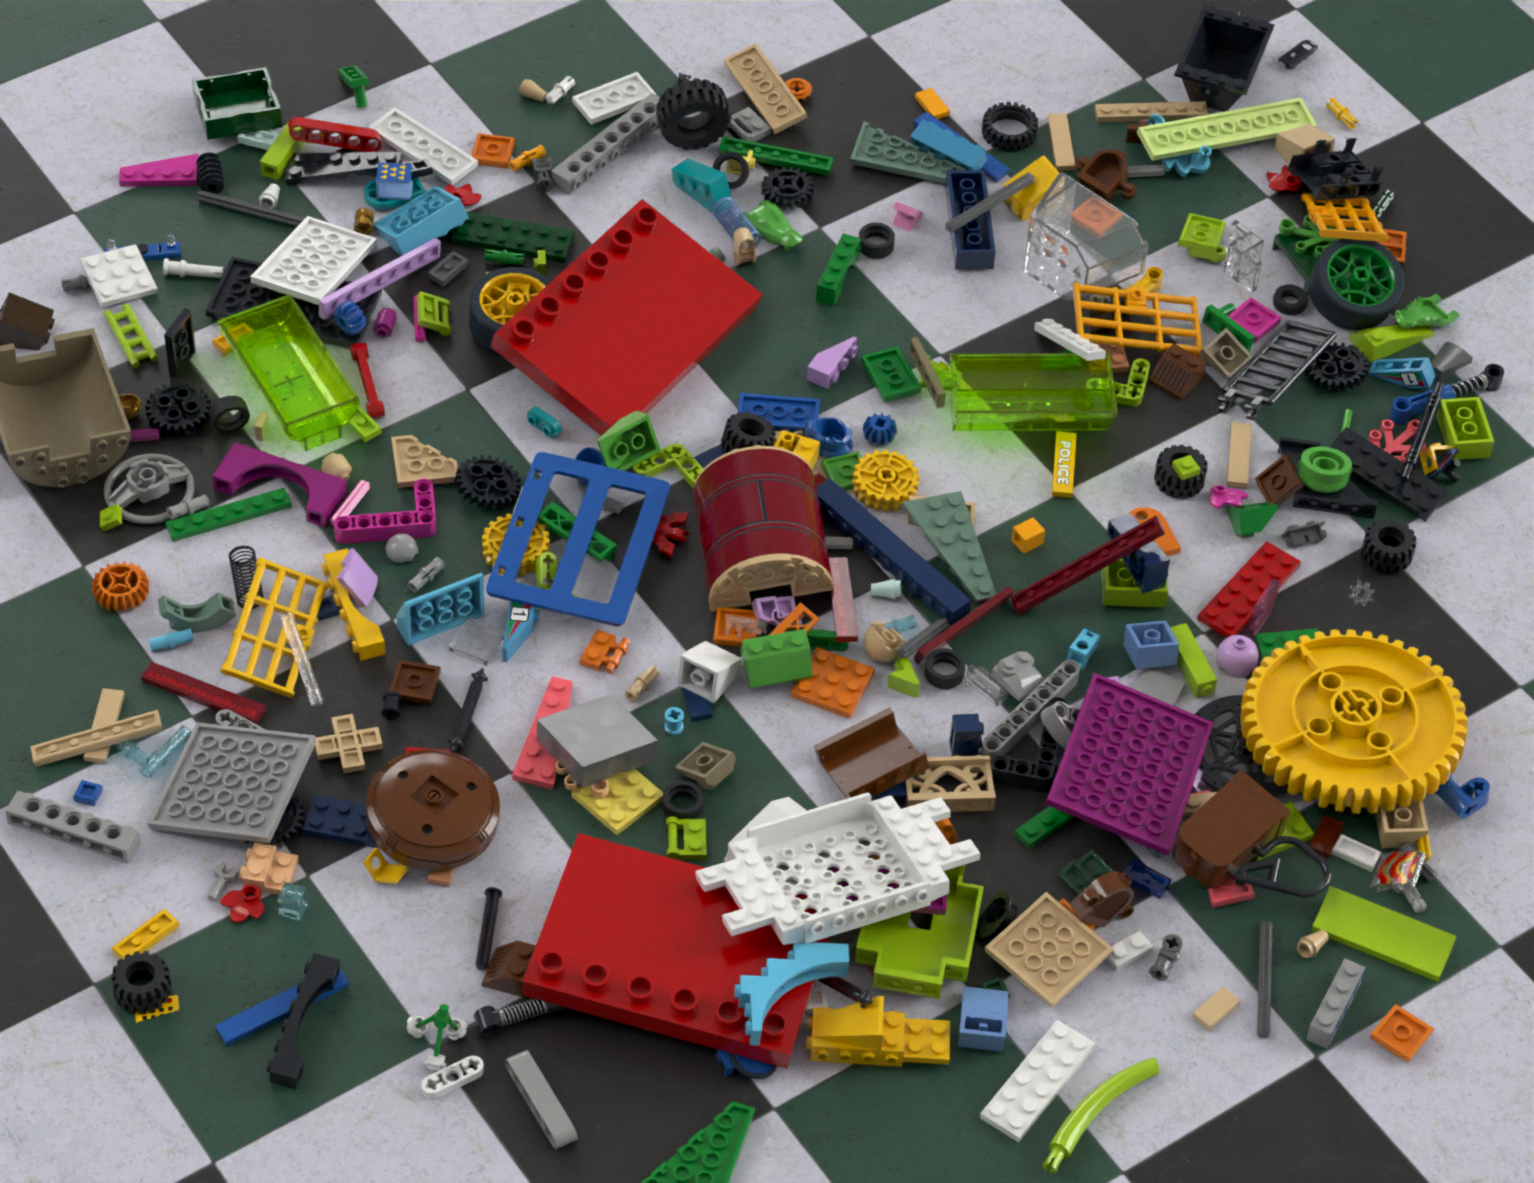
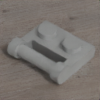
(751, 123)

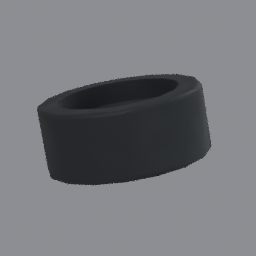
(745, 168)
(877, 230)
(232, 423)
(949, 656)
(683, 788)

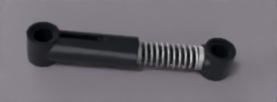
(492, 1020)

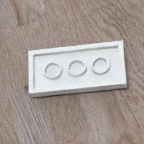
(612, 98)

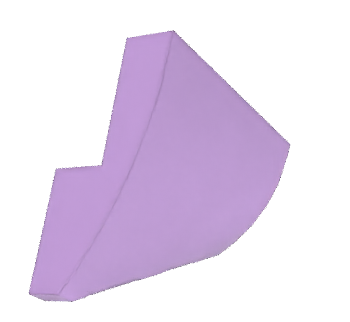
(773, 609)

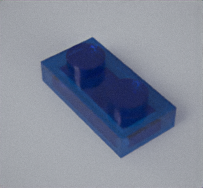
(1147, 878)

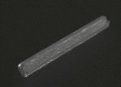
(302, 659)

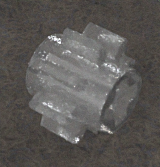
(1366, 596)

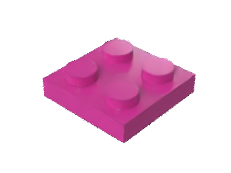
(1255, 318)

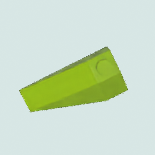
(1388, 339)

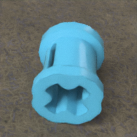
(674, 718)

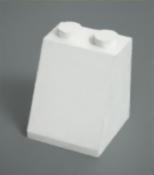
(708, 670)

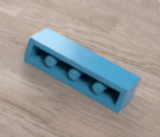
(948, 146)

